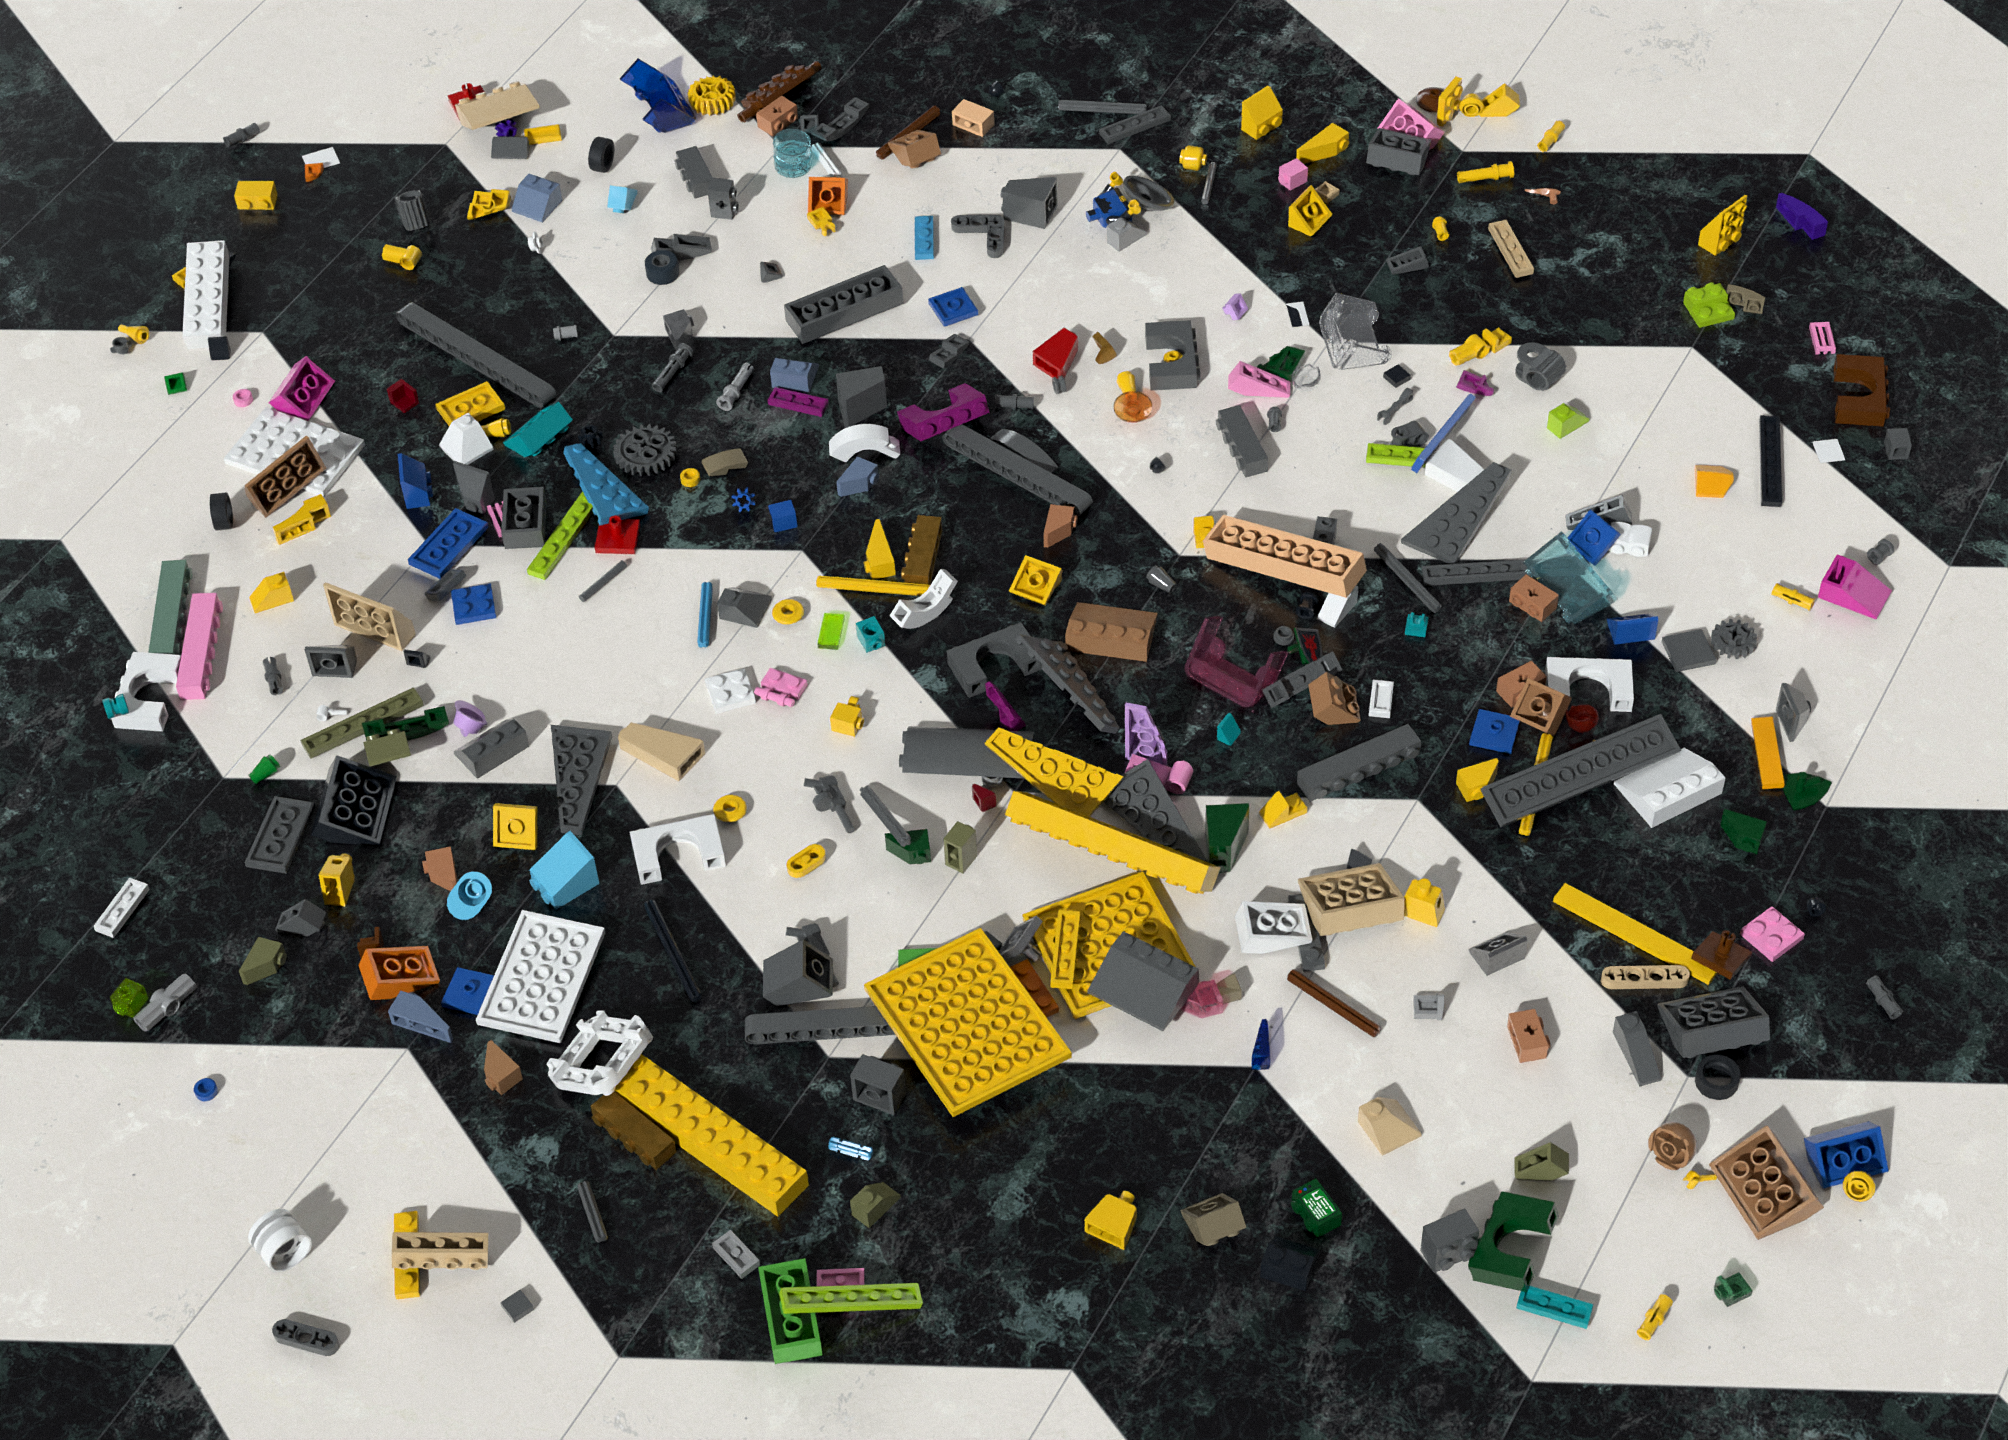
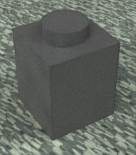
(1897, 443)

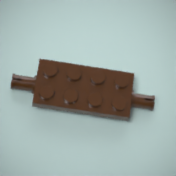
(775, 88)

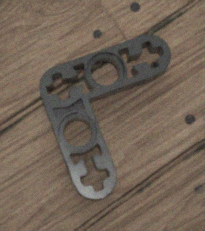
(959, 225)

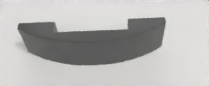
(843, 123)
(1025, 448)
(1299, 679)

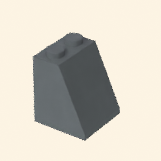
(1030, 201)
(861, 394)
(797, 975)

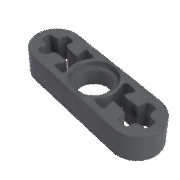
(299, 1329)

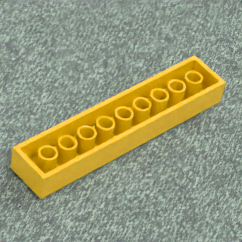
(1112, 841)
(713, 1136)

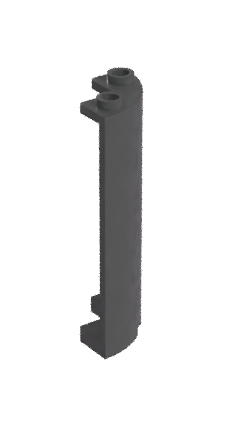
(953, 752)

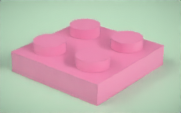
(1772, 934)

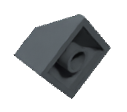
(474, 487)
(743, 606)
(331, 660)
(1792, 710)

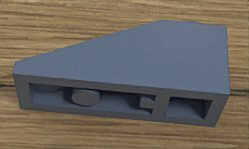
(416, 1015)

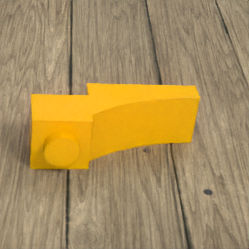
(303, 521)

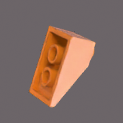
(397, 969)

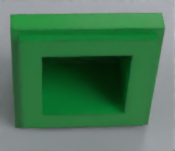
(175, 383)

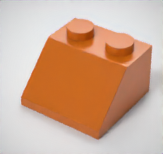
(828, 193)

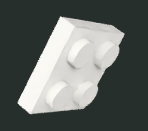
(730, 691)

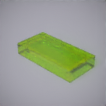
(831, 631)

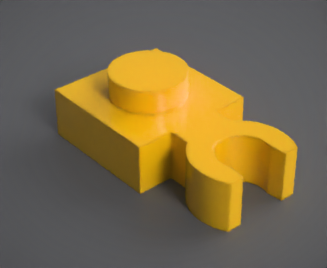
(821, 219)

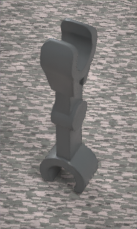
(1405, 397)

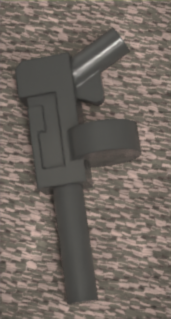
(830, 798)
(812, 935)

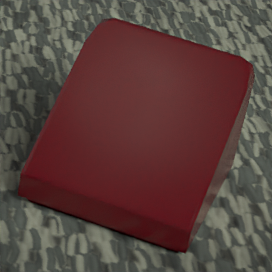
(983, 797)

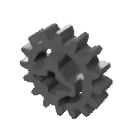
(1723, 637)

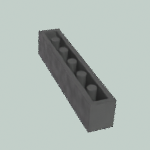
(1359, 762)

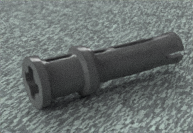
(676, 362)

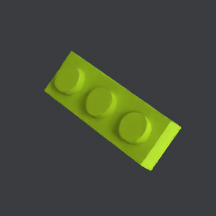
(1392, 454)

